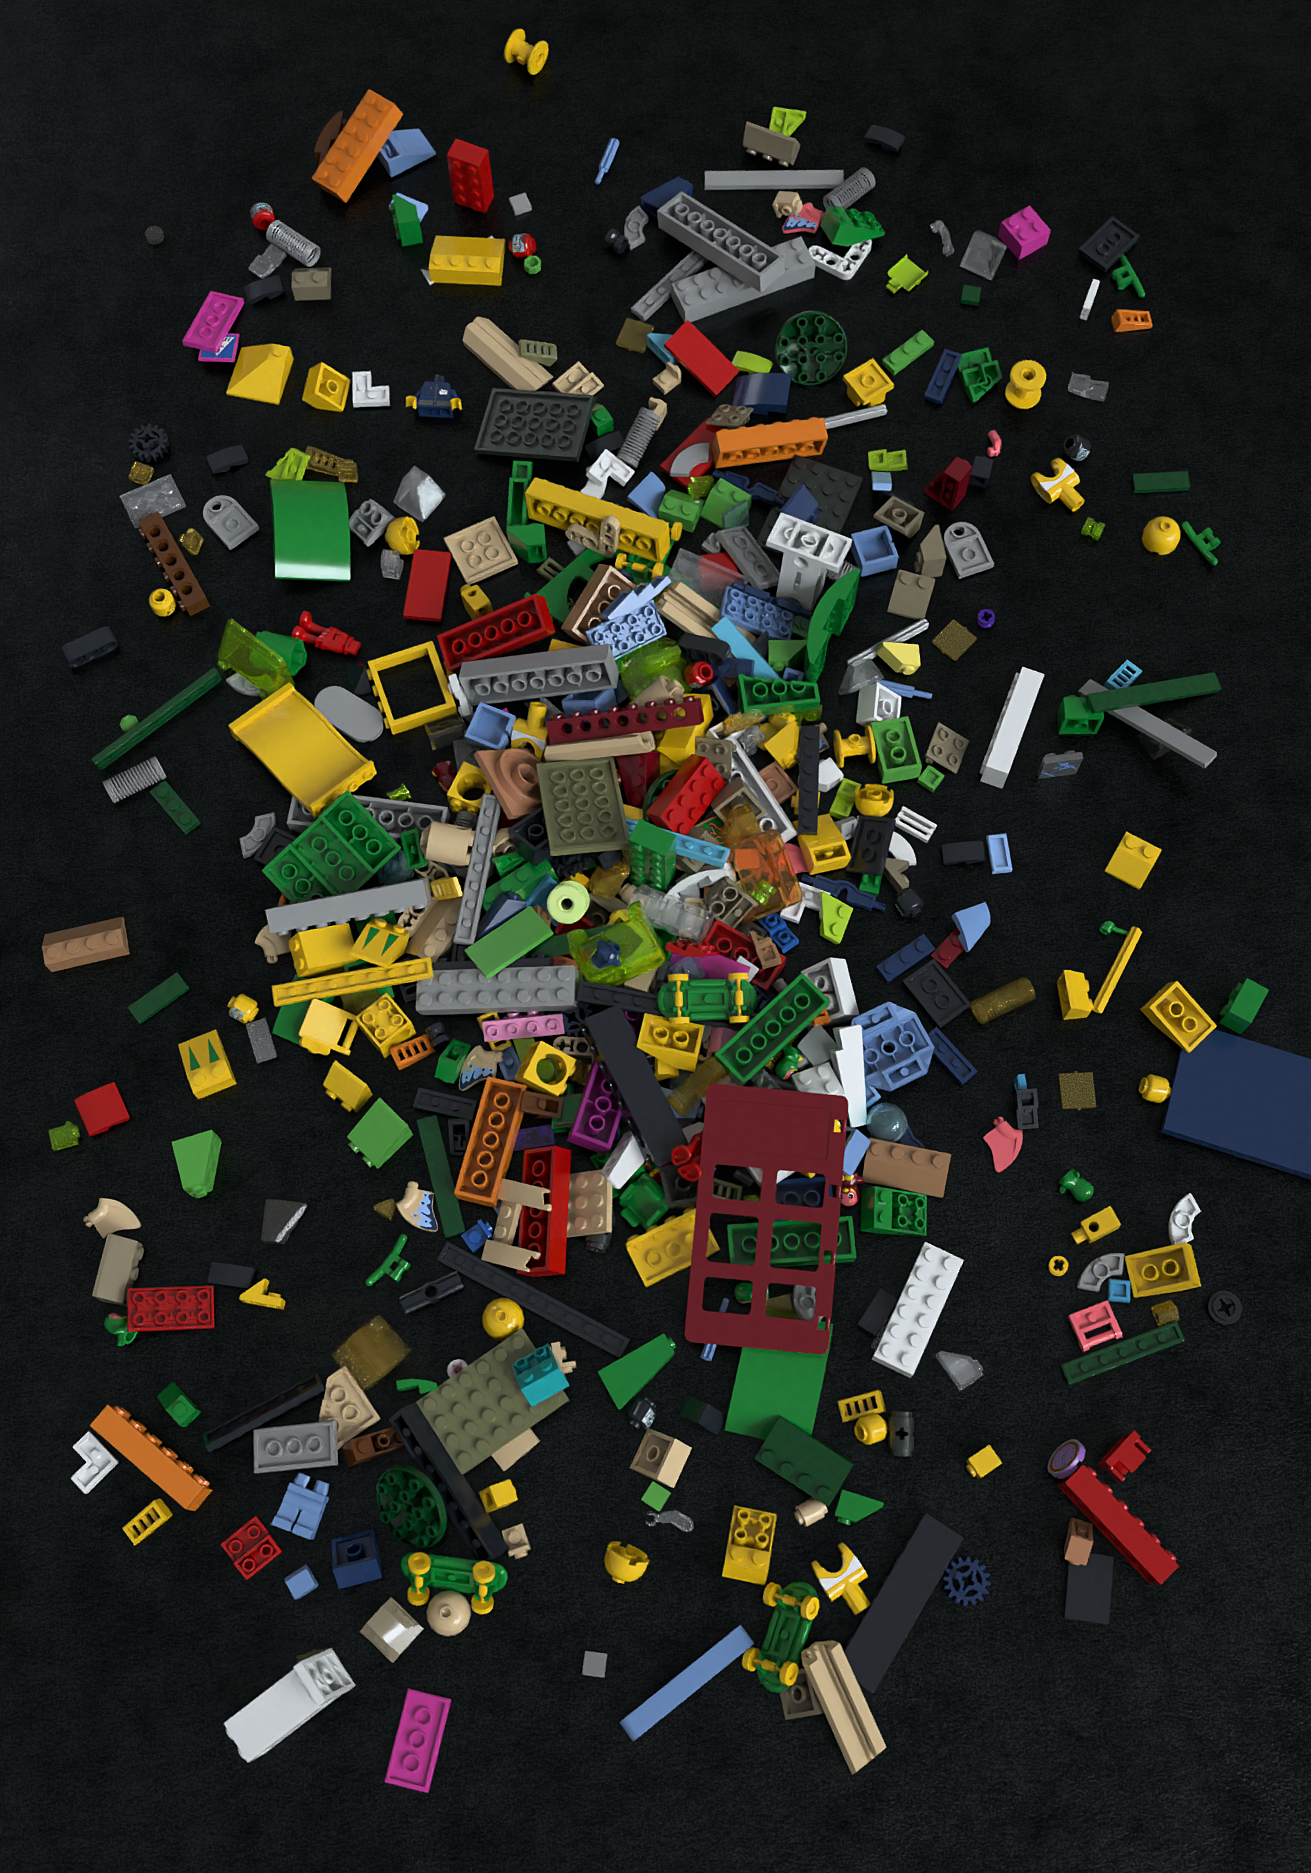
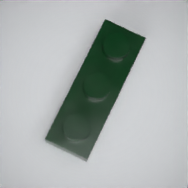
(175, 807)

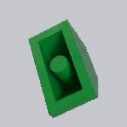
(600, 421)
(452, 1061)
(178, 1405)
(854, 1507)

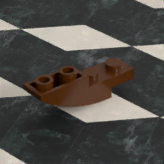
(329, 136)

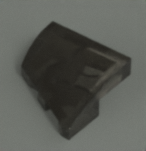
(280, 1219)

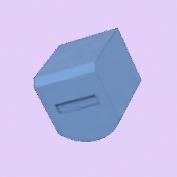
(301, 1582)

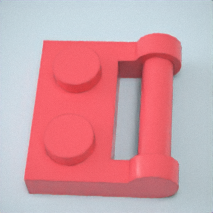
(1091, 1319)

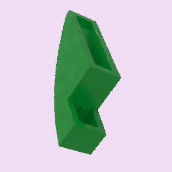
(518, 485)

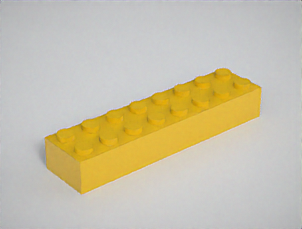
(562, 506)

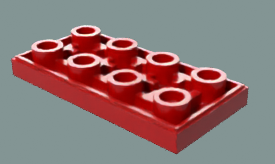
(701, 358)
(703, 434)
(427, 585)
(170, 1308)

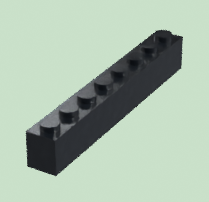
(457, 1495)

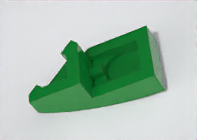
(423, 1385)

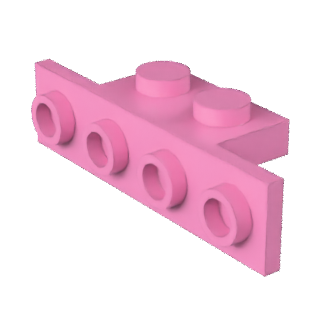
(523, 1026)

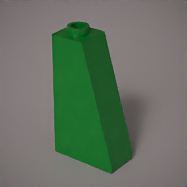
(632, 1372)

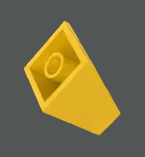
(322, 950)

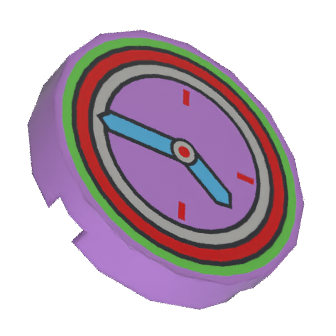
(1065, 1458)

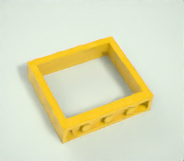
(422, 717)

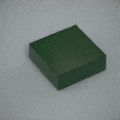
(970, 295)

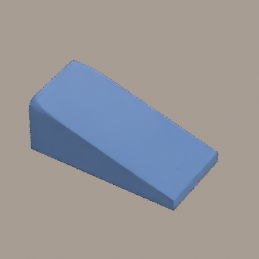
(510, 1064)

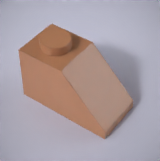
(1078, 1542)

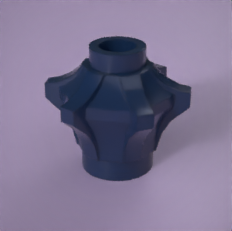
(606, 954)

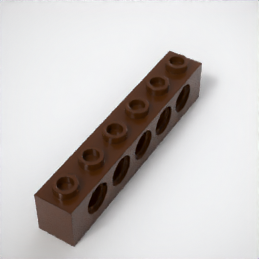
(153, 526)

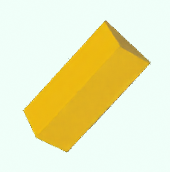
(680, 742)

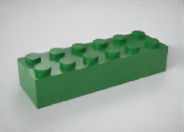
(652, 856)
(771, 1030)
(792, 1243)

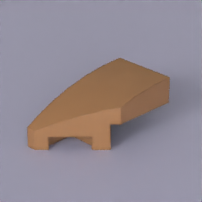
(765, 950)

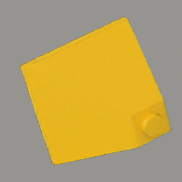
(261, 373)

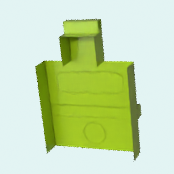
(904, 275)

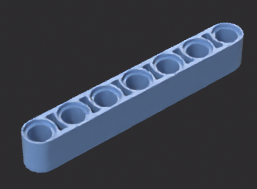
(686, 1683)

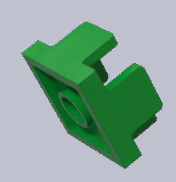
(643, 1202)

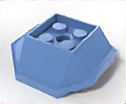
(905, 1034)

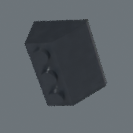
(531, 838)

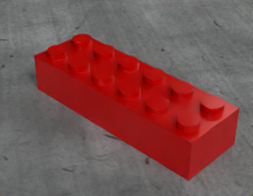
(497, 632)
(542, 1229)
(1118, 1526)

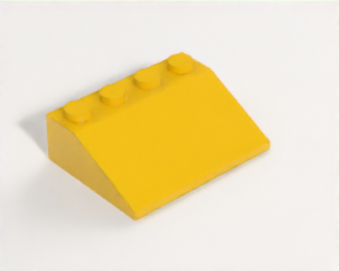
(467, 260)

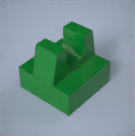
(870, 884)

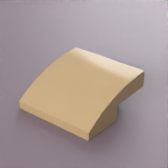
(578, 381)
(515, 1449)

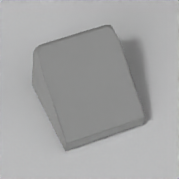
(594, 1664)

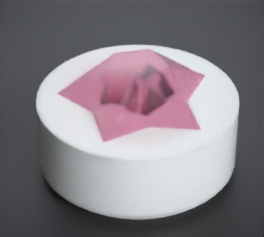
(455, 1367)

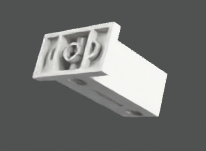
(806, 558)
(288, 1704)

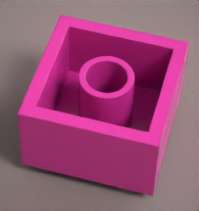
(1024, 232)

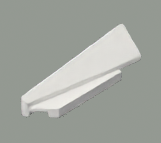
(849, 1070)
(623, 1161)

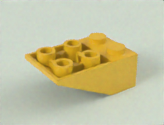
(826, 849)
(749, 1545)

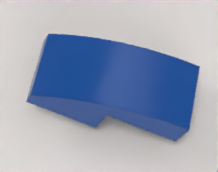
(779, 932)

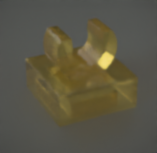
(347, 471)
(141, 473)
(191, 541)
(581, 1072)

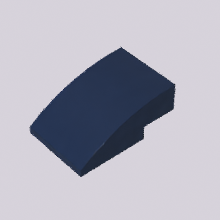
(763, 392)

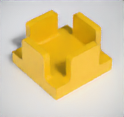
(867, 384)

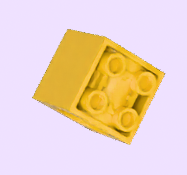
(467, 778)
(385, 1025)
(527, 1071)

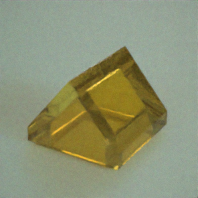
(386, 1208)
(1165, 1313)

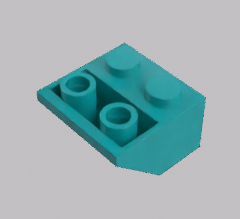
(539, 1375)

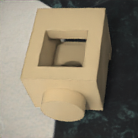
(787, 204)

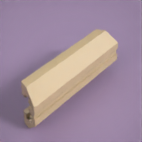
(503, 356)
(692, 612)
(600, 747)
(843, 1703)

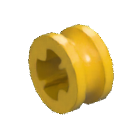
(1052, 1264)

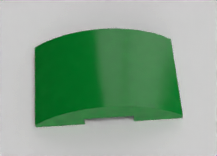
(310, 530)
(828, 619)
(333, 853)
(776, 1386)

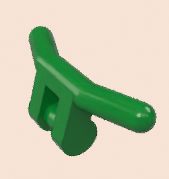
(1130, 279)
(1200, 544)
(391, 1258)

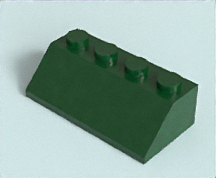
(804, 1461)

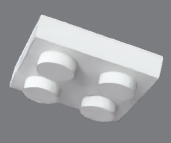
(818, 1080)

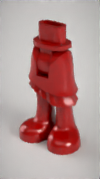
(329, 638)
(681, 1154)

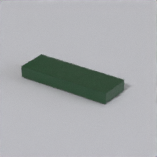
(1160, 482)
(158, 998)

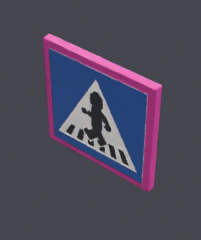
(226, 351)

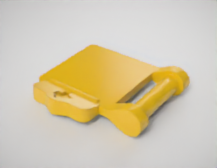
(324, 1027)

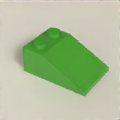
(896, 750)

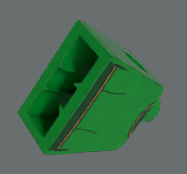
(569, 1108)

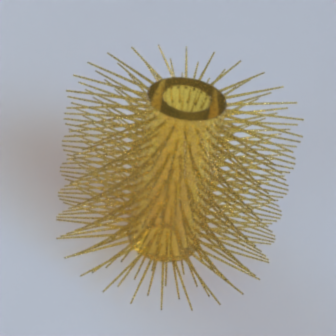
(371, 1353)

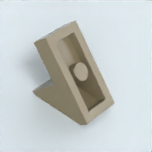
(892, 871)

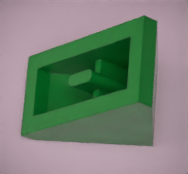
(412, 849)

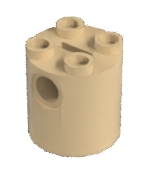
(658, 691)
(447, 843)

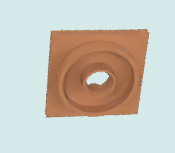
(504, 774)

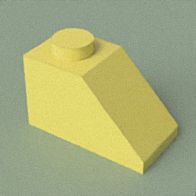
(900, 656)

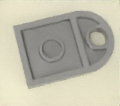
(229, 522)
(966, 551)

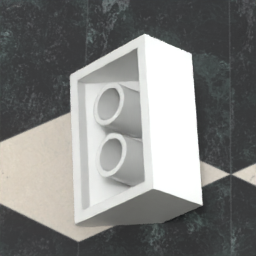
(834, 982)

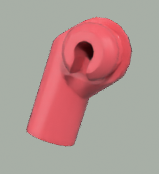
(996, 444)

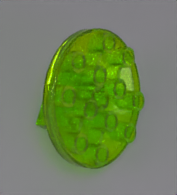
(651, 661)

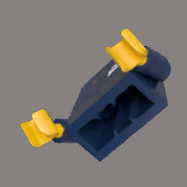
(435, 399)

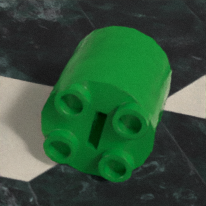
(288, 647)

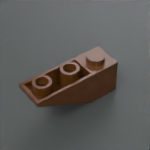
(371, 1446)

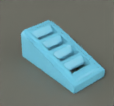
(1110, 684)

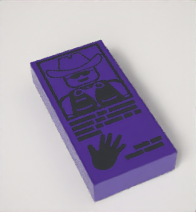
(534, 1138)

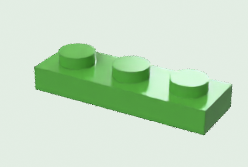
(908, 352)

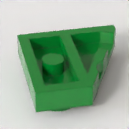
(508, 863)

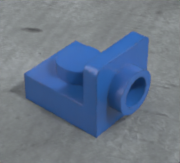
(477, 1235)

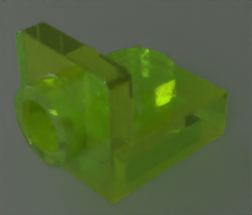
(700, 486)
(810, 715)
(64, 1136)

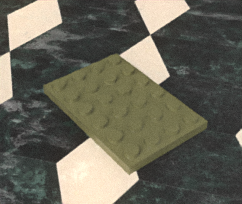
(582, 806)
(484, 1405)

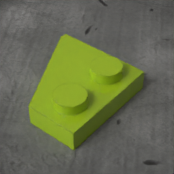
(786, 120)
(291, 466)
(833, 917)

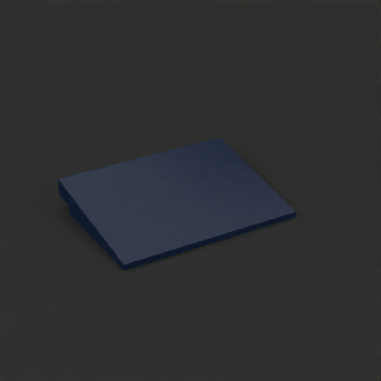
(1243, 1102)

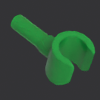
(1108, 926)

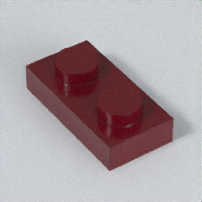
(948, 950)

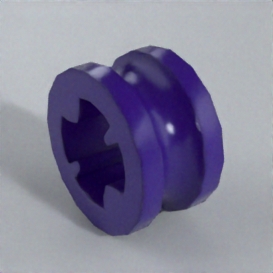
(986, 624)

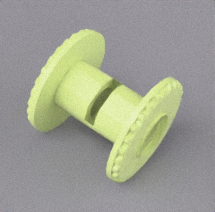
(560, 910)

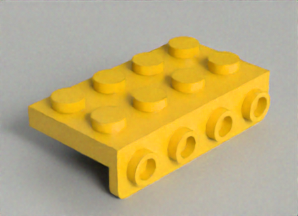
(666, 1247)

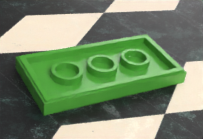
(508, 942)

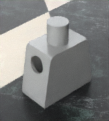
(815, 1048)

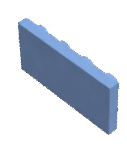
(756, 614)
(629, 630)

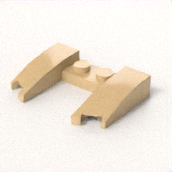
(513, 1197)

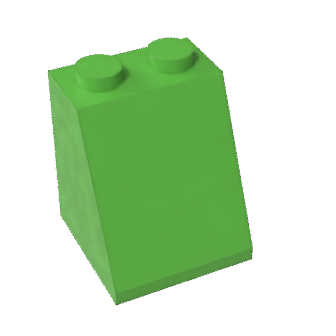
(379, 1134)
(197, 1162)

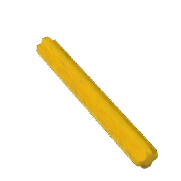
(1116, 969)

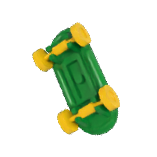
(643, 569)
(707, 999)
(454, 1575)
(785, 1635)

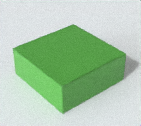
(930, 778)
(656, 1496)

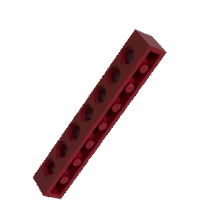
(559, 734)

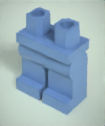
(302, 1507)

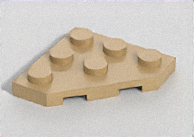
(347, 1406)

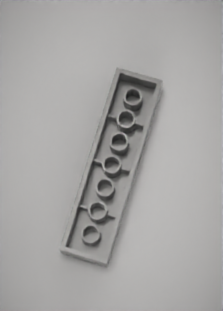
(721, 241)
(720, 290)
(539, 675)
(390, 814)
(349, 905)
(506, 991)

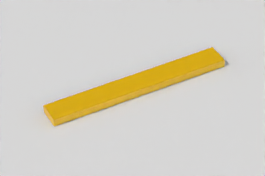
(352, 981)

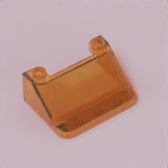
(766, 859)

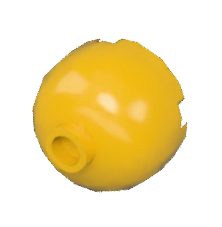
(402, 535)
(1161, 535)
(874, 800)
(502, 1318)
(625, 1563)

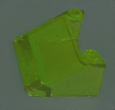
(252, 660)
(638, 946)

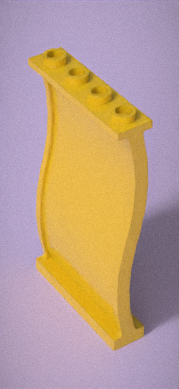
(302, 749)

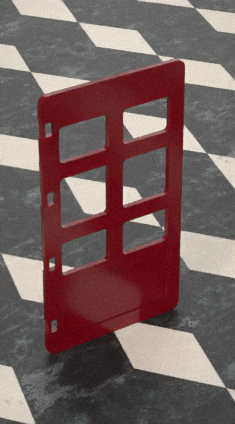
(774, 1134)

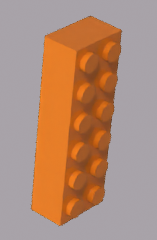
(357, 145)
(769, 442)
(491, 1142)
(151, 1458)

